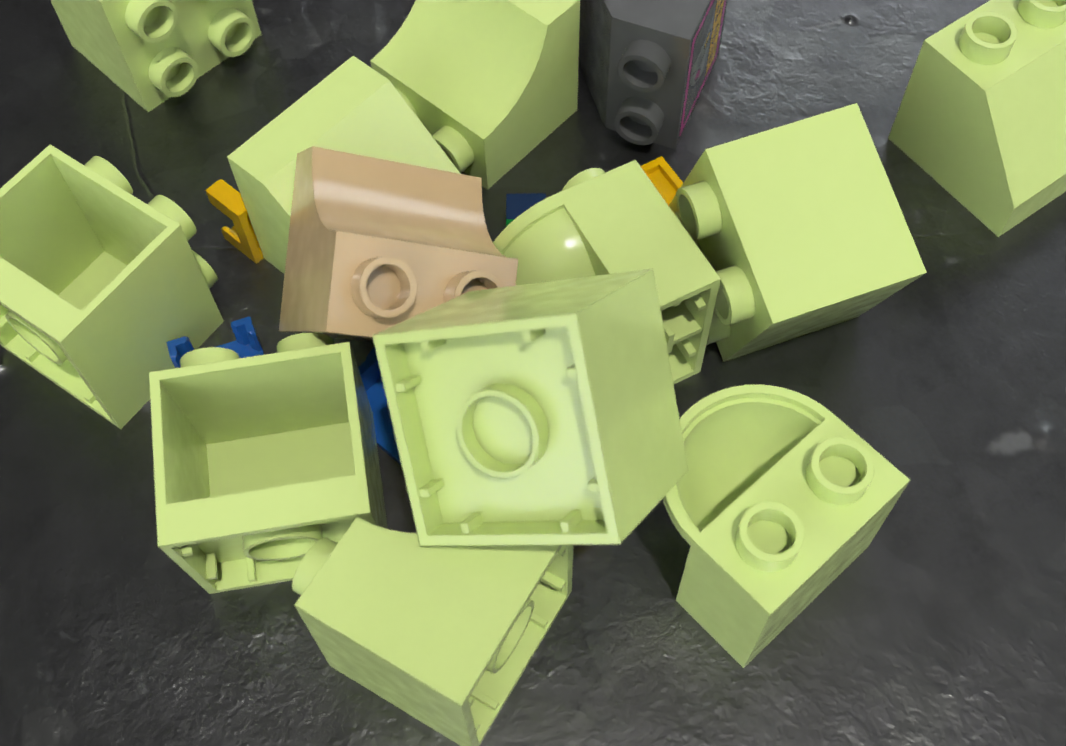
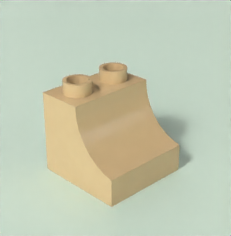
(381, 244)

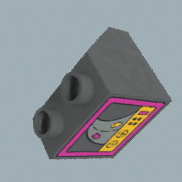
(649, 62)

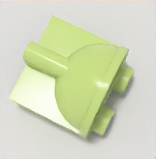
(618, 226)
(771, 509)

